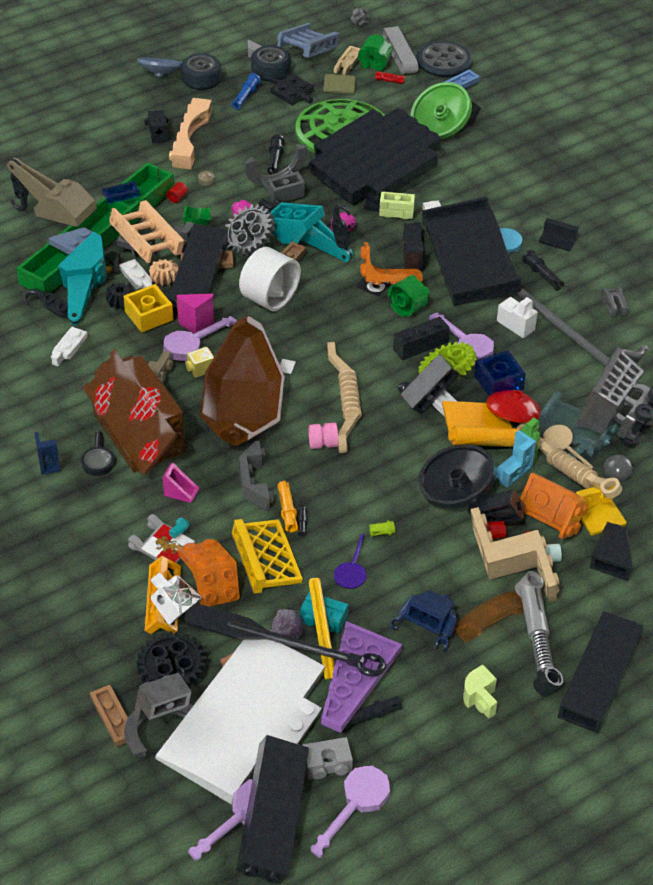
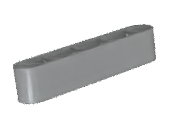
(401, 51)

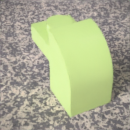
(477, 691)

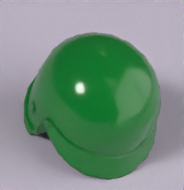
(197, 215)

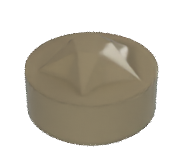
(206, 178)

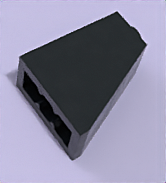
(613, 552)

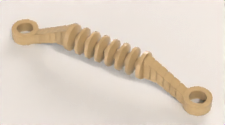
(349, 396)
(578, 471)

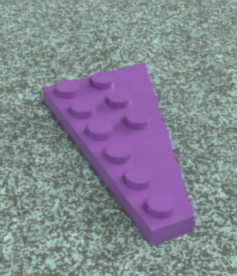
(348, 685)

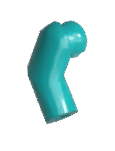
(180, 527)

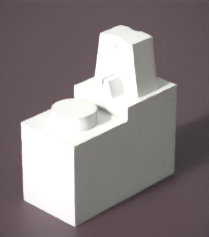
(518, 316)

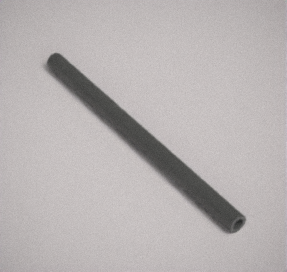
(565, 328)

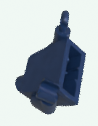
(430, 612)

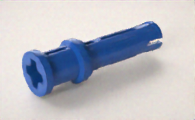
(247, 88)

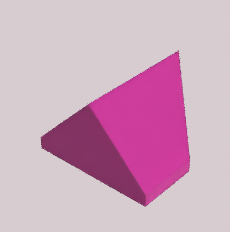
(178, 484)

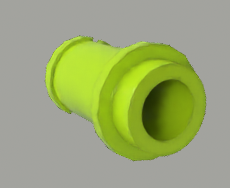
(382, 528)

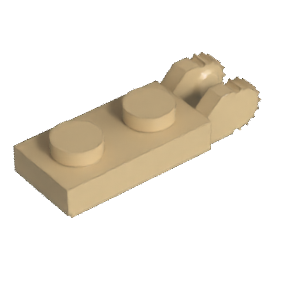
(347, 60)

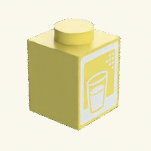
(198, 361)

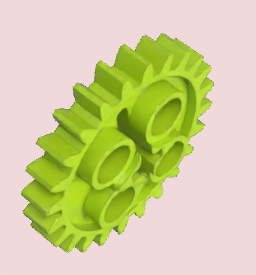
(459, 355)

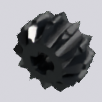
(116, 293)

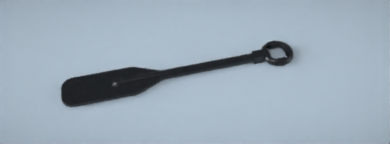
(246, 628)

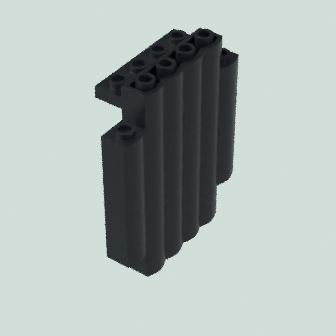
(375, 155)

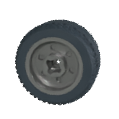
(271, 62)
(201, 71)

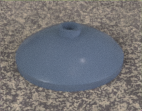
(159, 66)

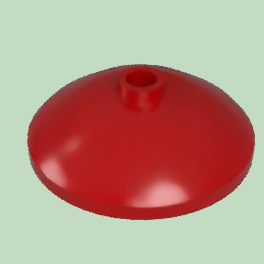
(513, 406)

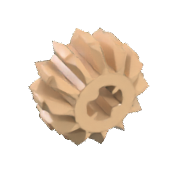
(163, 272)

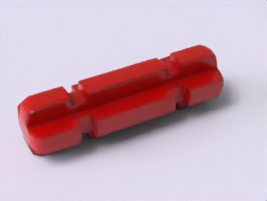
(389, 77)

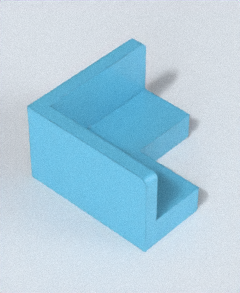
(519, 462)

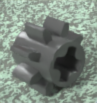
(360, 17)

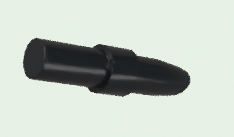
(302, 521)

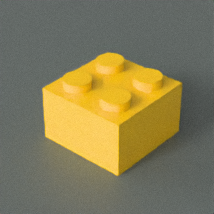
(148, 308)

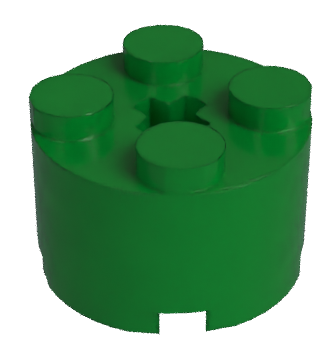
(375, 52)
(408, 296)

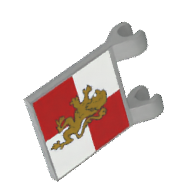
(160, 541)

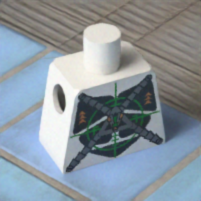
(173, 597)

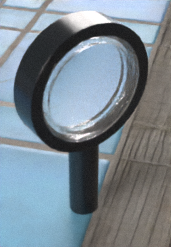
(97, 460)

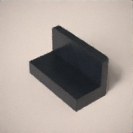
(559, 235)

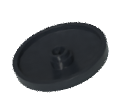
(457, 476)

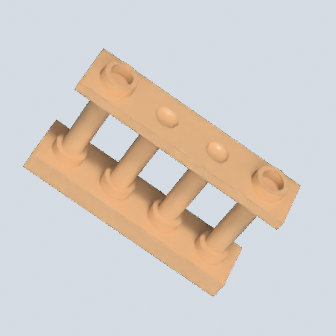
(152, 220)

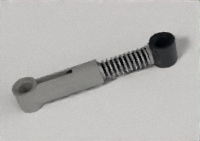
(529, 590)

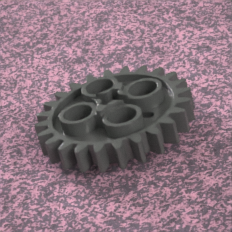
(260, 225)

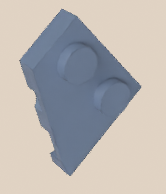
(69, 241)

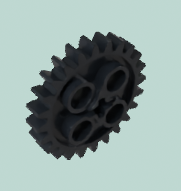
(185, 654)

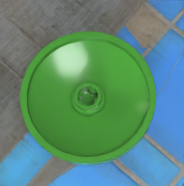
(443, 108)

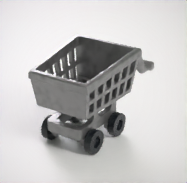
(619, 382)

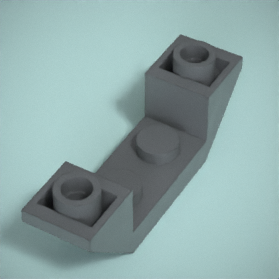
(254, 493)

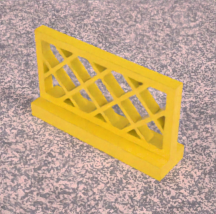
(254, 569)

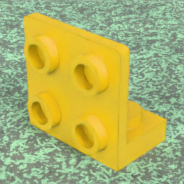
(600, 511)

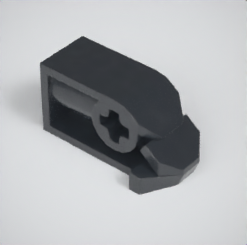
(157, 125)
(500, 506)

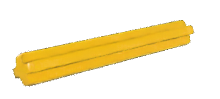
(321, 625)

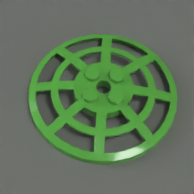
(332, 120)

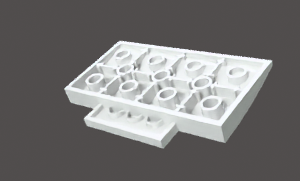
(252, 696)

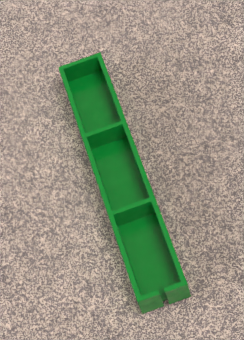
(42, 267)

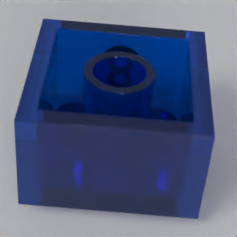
(499, 373)

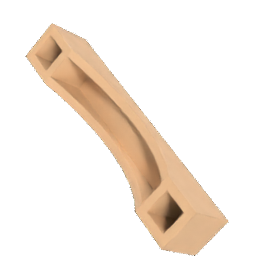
(197, 115)

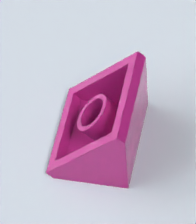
(195, 311)

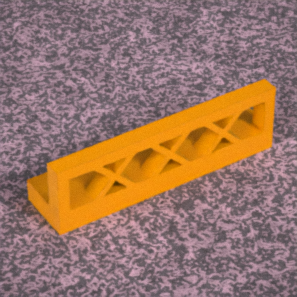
(154, 619)

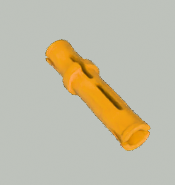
(288, 511)

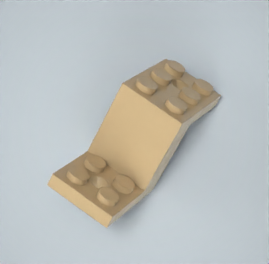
(515, 554)

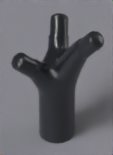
(115, 263)

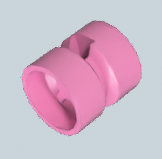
(323, 435)

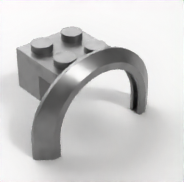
(154, 700)

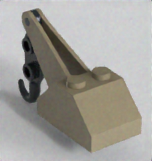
(57, 202)

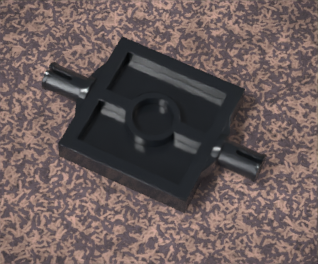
(292, 89)

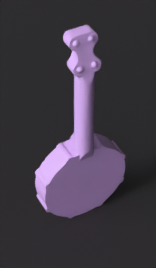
(183, 342)
(481, 344)
(366, 791)
(240, 805)

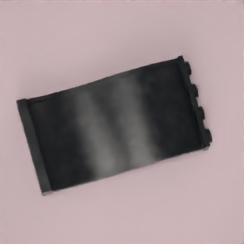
(471, 251)

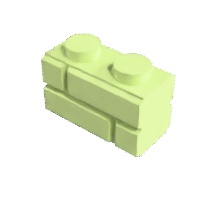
(397, 205)

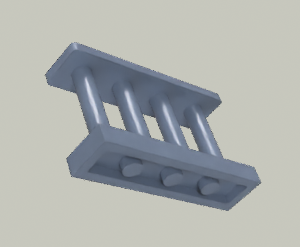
(310, 41)

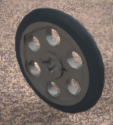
(444, 58)

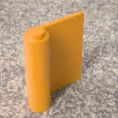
(477, 425)

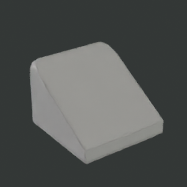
(252, 46)

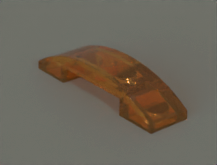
(487, 613)

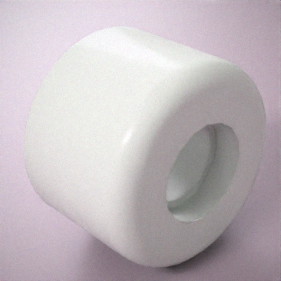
(269, 278)

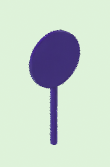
(350, 574)

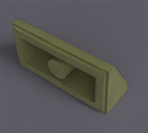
(339, 84)

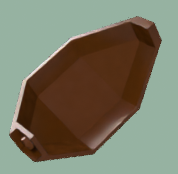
(243, 385)

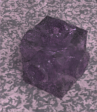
(287, 623)

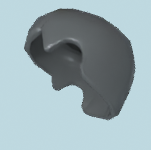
(618, 467)

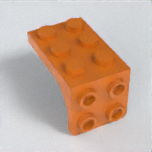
(377, 275)
(554, 505)
(213, 571)

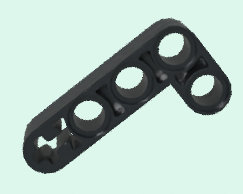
(412, 245)

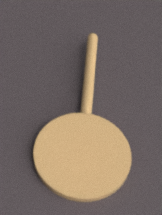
(562, 437)

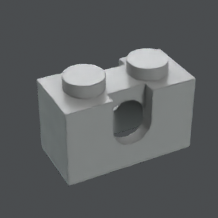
(331, 750)

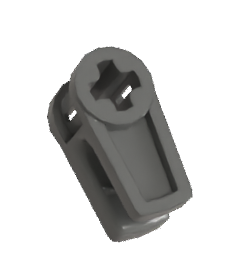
(614, 299)

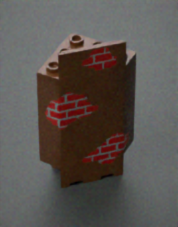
(136, 412)

